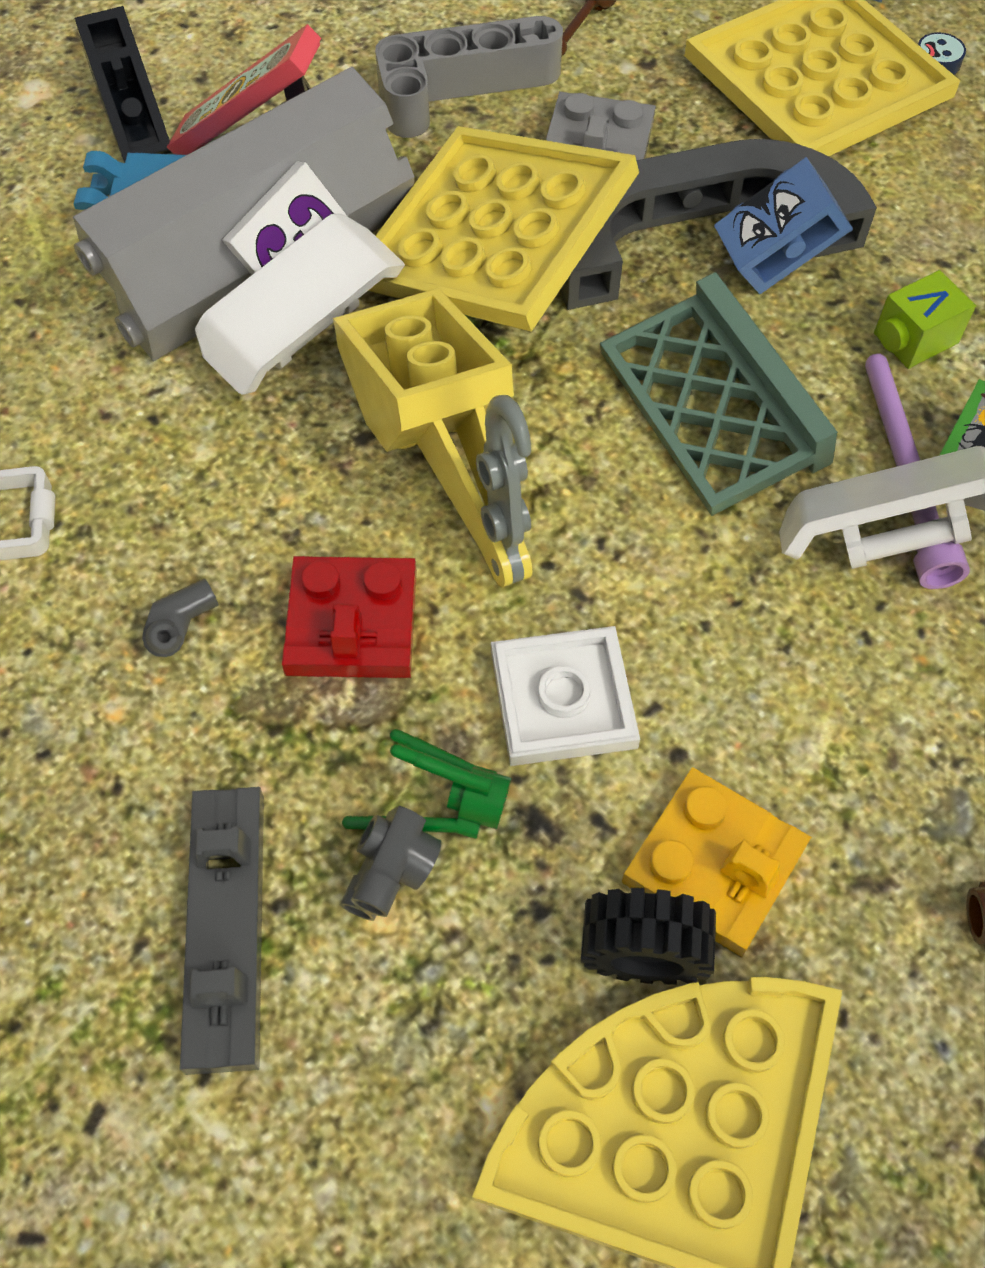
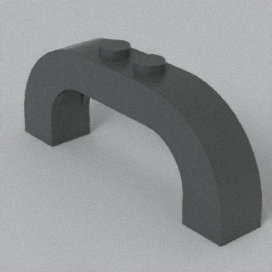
(702, 185)

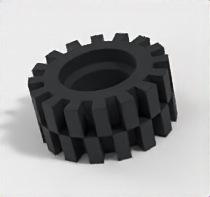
(649, 936)

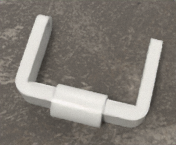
(41, 512)

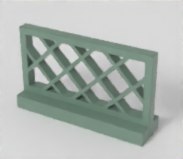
(762, 378)

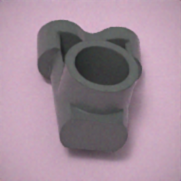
(394, 854)

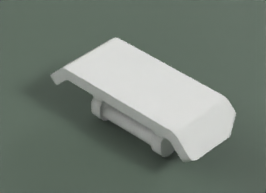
(292, 300)
(885, 494)

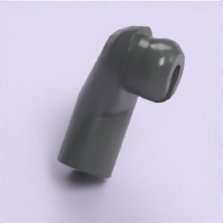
(172, 615)

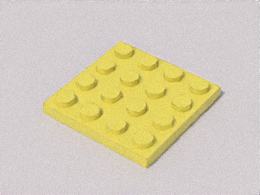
(820, 71)
(502, 222)

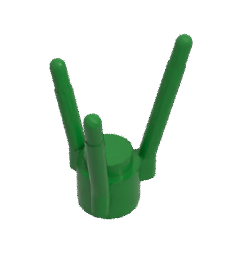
(475, 791)

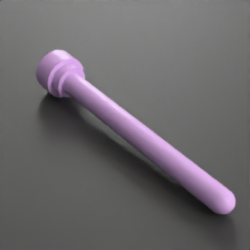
(938, 564)

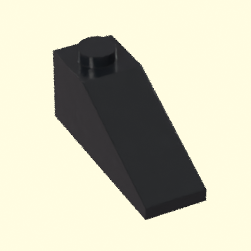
(122, 82)

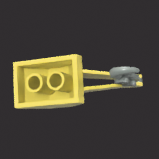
(432, 373)

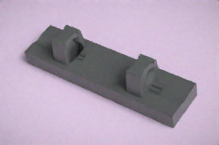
(223, 934)

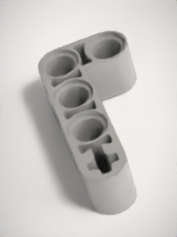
(462, 64)

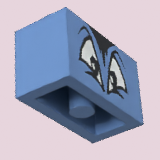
(782, 226)

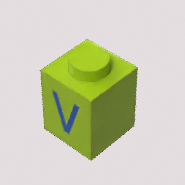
(924, 319)

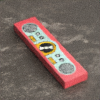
(246, 92)

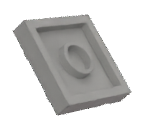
(602, 123)

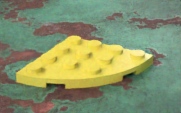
(676, 1126)

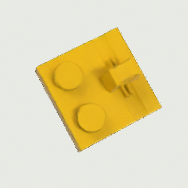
(721, 854)

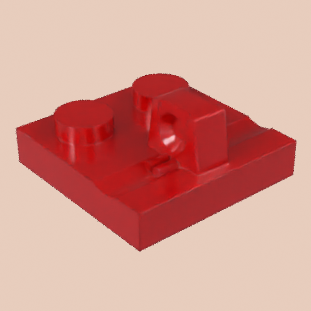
(350, 617)

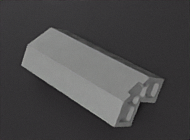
(165, 233)

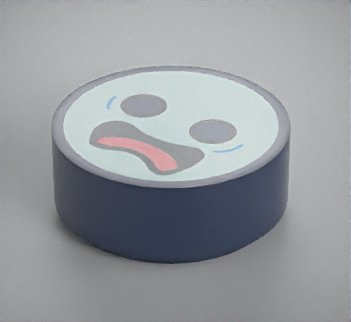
(945, 49)

